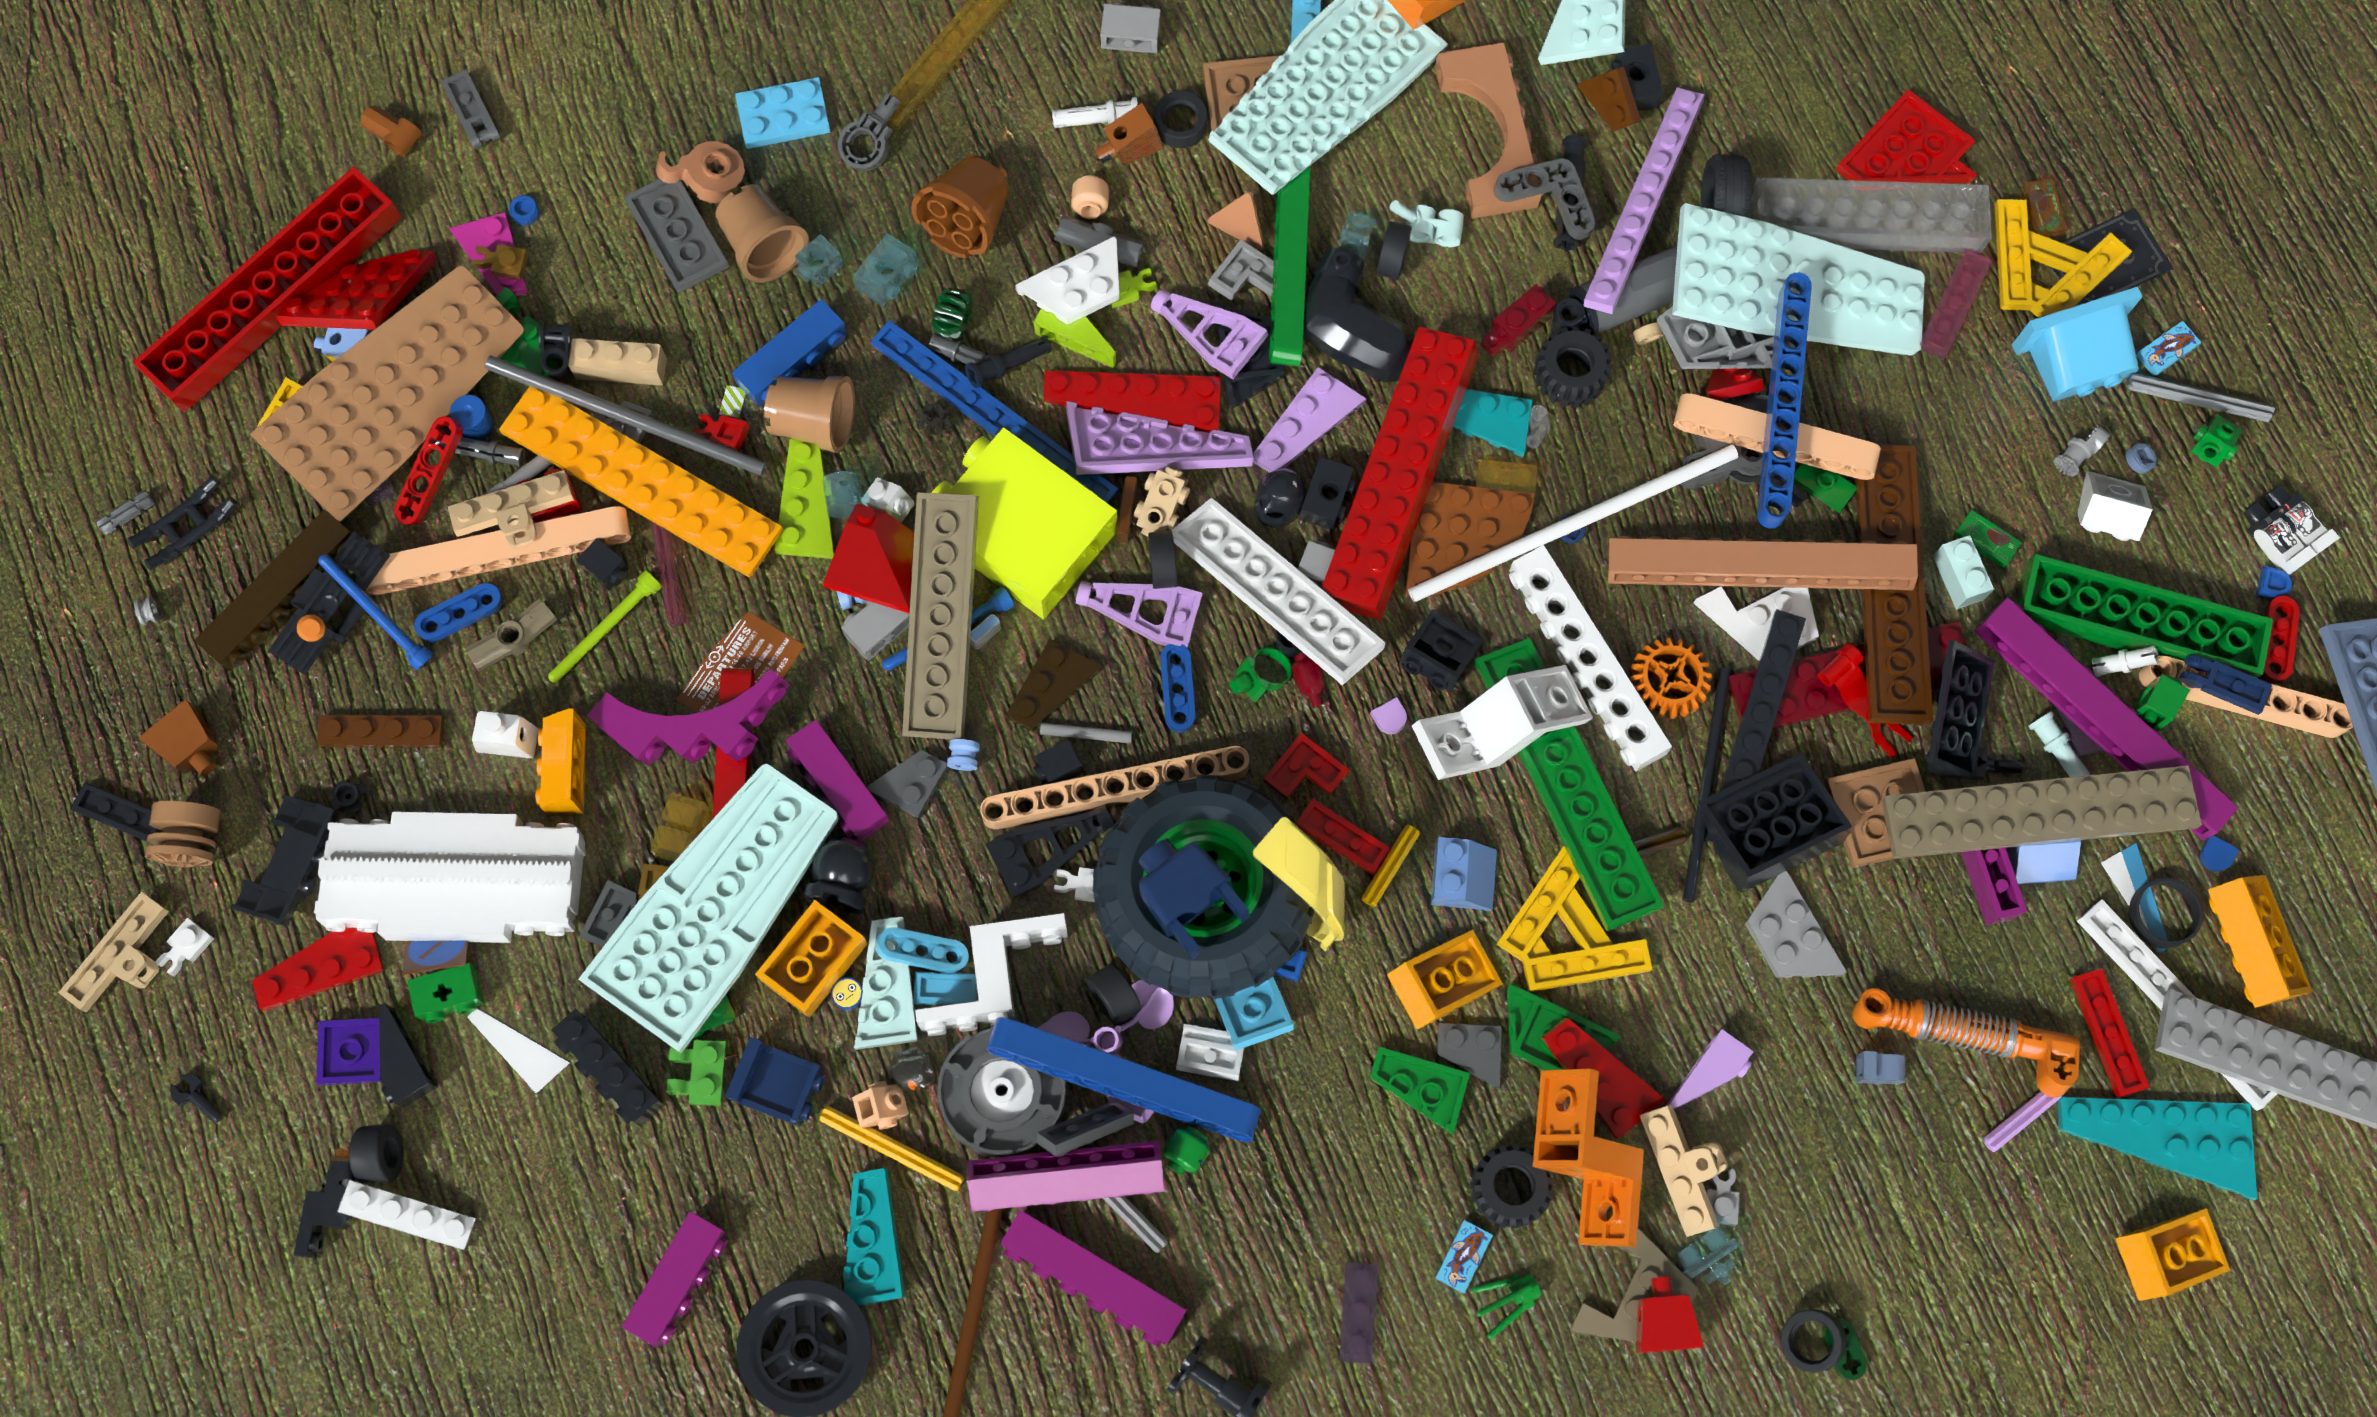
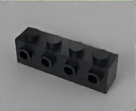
(607, 1066)

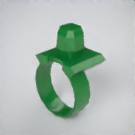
(1248, 681)

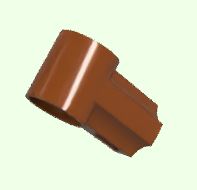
(396, 133)

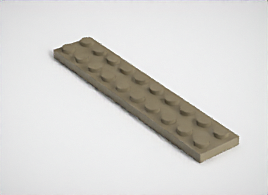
(2041, 812)

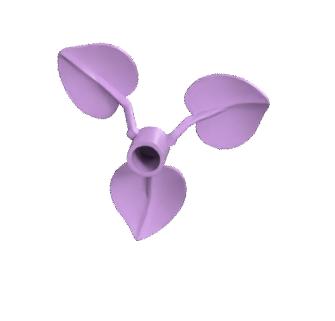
(1155, 1012)

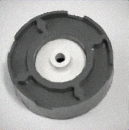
(992, 1122)

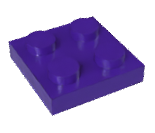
(348, 1052)

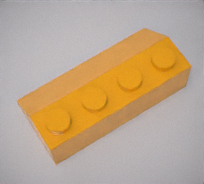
(2259, 940)

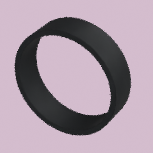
(2188, 894)

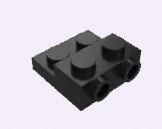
(1440, 651)

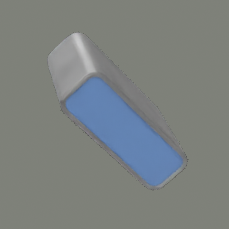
(985, 631)

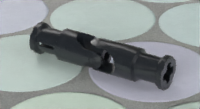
(1574, 152)

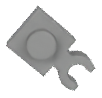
(1724, 1203)

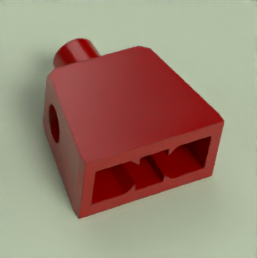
(1666, 1321)

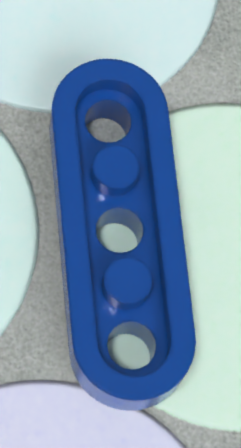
(445, 613)
(1180, 675)

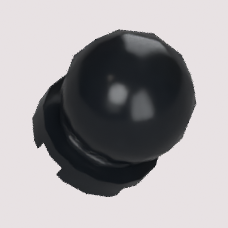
(840, 872)

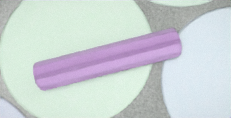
(2018, 1121)

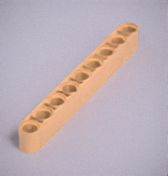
(493, 552)
(1098, 784)

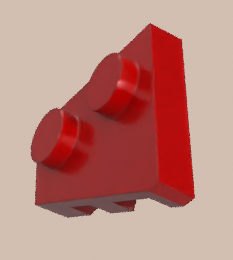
(1733, 383)

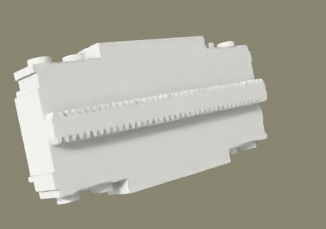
(450, 877)

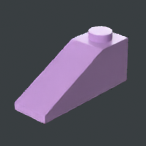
(1717, 1065)

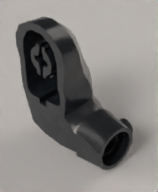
(1350, 327)

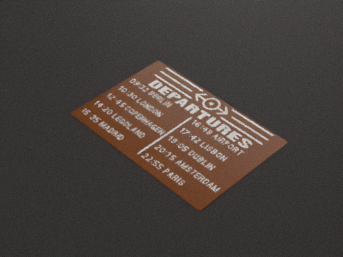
(747, 645)

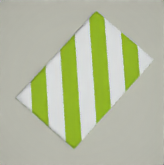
(732, 401)

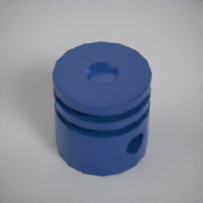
(473, 416)

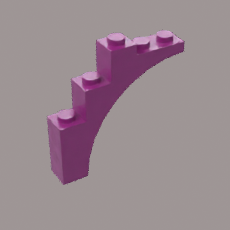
(691, 735)

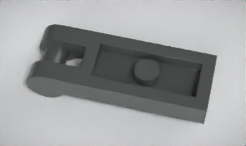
(469, 108)

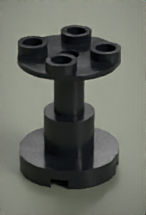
(1230, 1393)

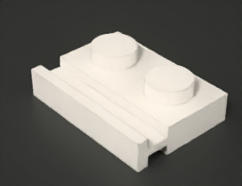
(1208, 1053)

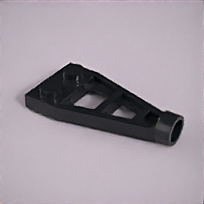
(1013, 863)

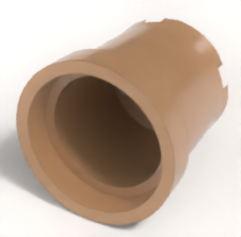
(760, 234)
(812, 410)

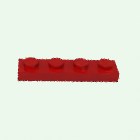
(2109, 1033)

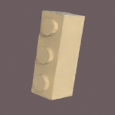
(617, 361)

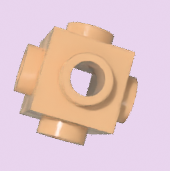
(887, 1105)

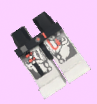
(2290, 532)

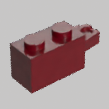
(1519, 321)

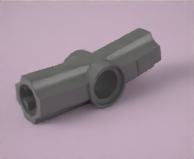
(1085, 236)

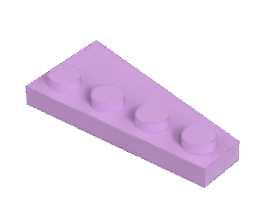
(1307, 419)

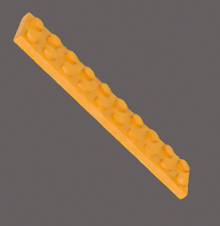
(642, 480)

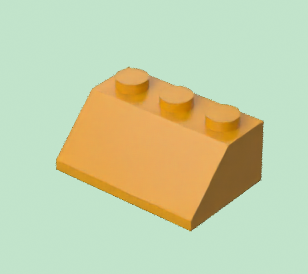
(562, 763)

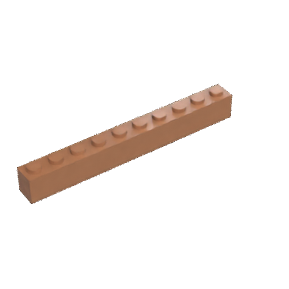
(1762, 563)

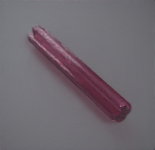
(668, 576)

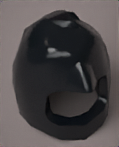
(1282, 493)

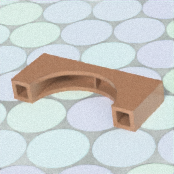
(1487, 77)

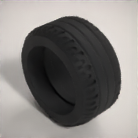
(1727, 184)

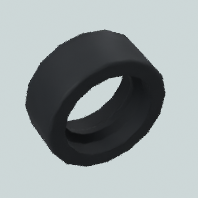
(1181, 99)
(1394, 250)
(1162, 559)
(1792, 1354)

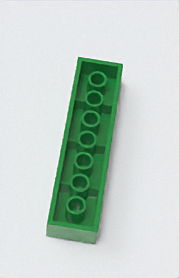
(2140, 615)

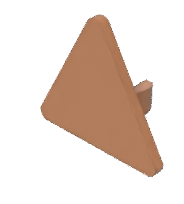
(1240, 220)

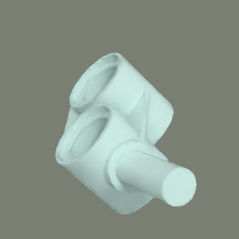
(1426, 229)

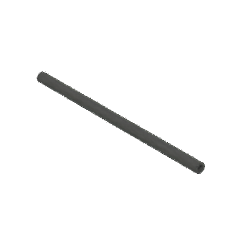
(626, 415)

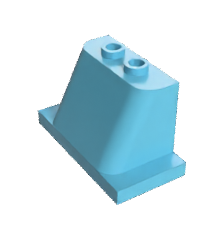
(2083, 345)

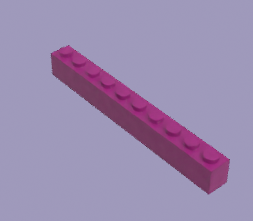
(2094, 706)

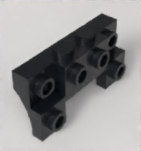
(293, 865)

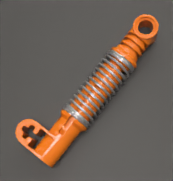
(2002, 1036)

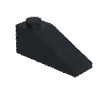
(400, 1063)

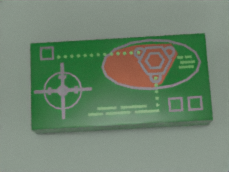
(1988, 538)

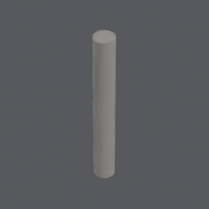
(1086, 732)

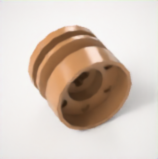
(182, 833)

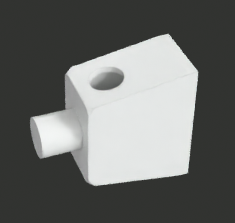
(501, 735)

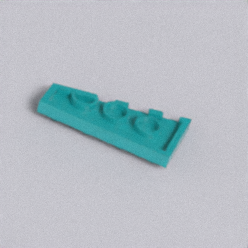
(1496, 419)

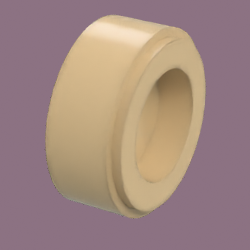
(1648, 333)

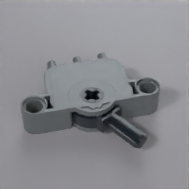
(1742, 469)

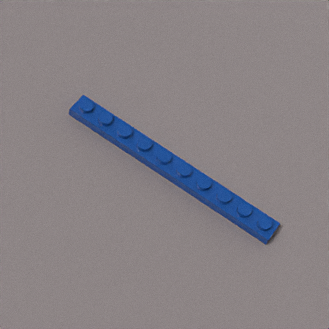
(978, 403)

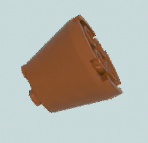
(963, 206)

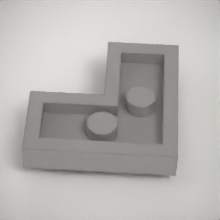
(1240, 266)

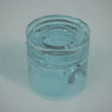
(841, 496)

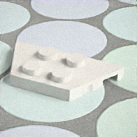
(1077, 284)

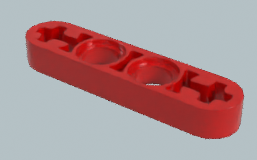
(423, 468)

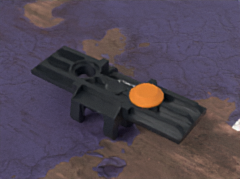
(317, 601)

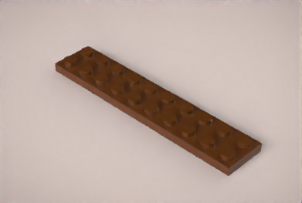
(1895, 619)

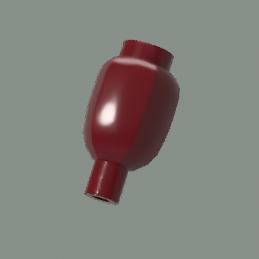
(1309, 678)

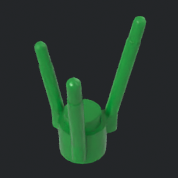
(1523, 1292)

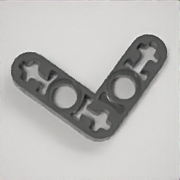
(1558, 186)

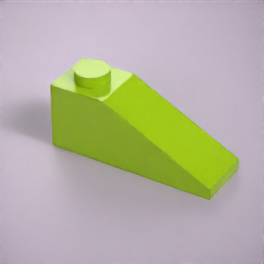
(1076, 336)

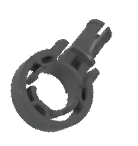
(865, 126)

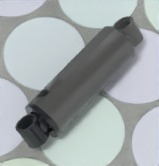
(1646, 290)

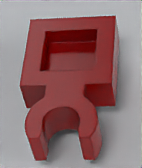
(727, 431)

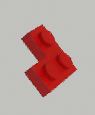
(1305, 760)

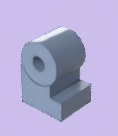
(1880, 1068)

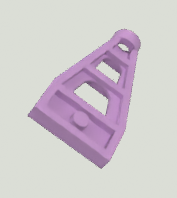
(1233, 351)
(1179, 616)

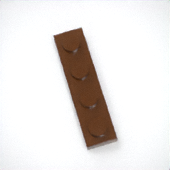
(380, 731)

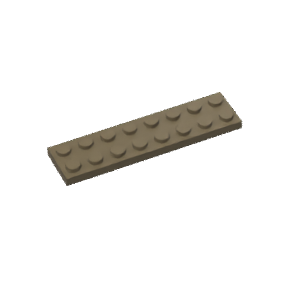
(940, 616)

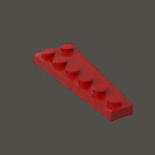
(1163, 397)

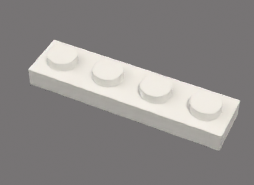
(406, 1215)

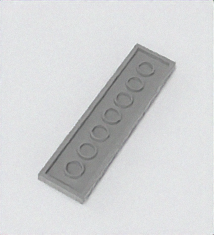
(2268, 1057)

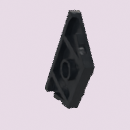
(1257, 372)

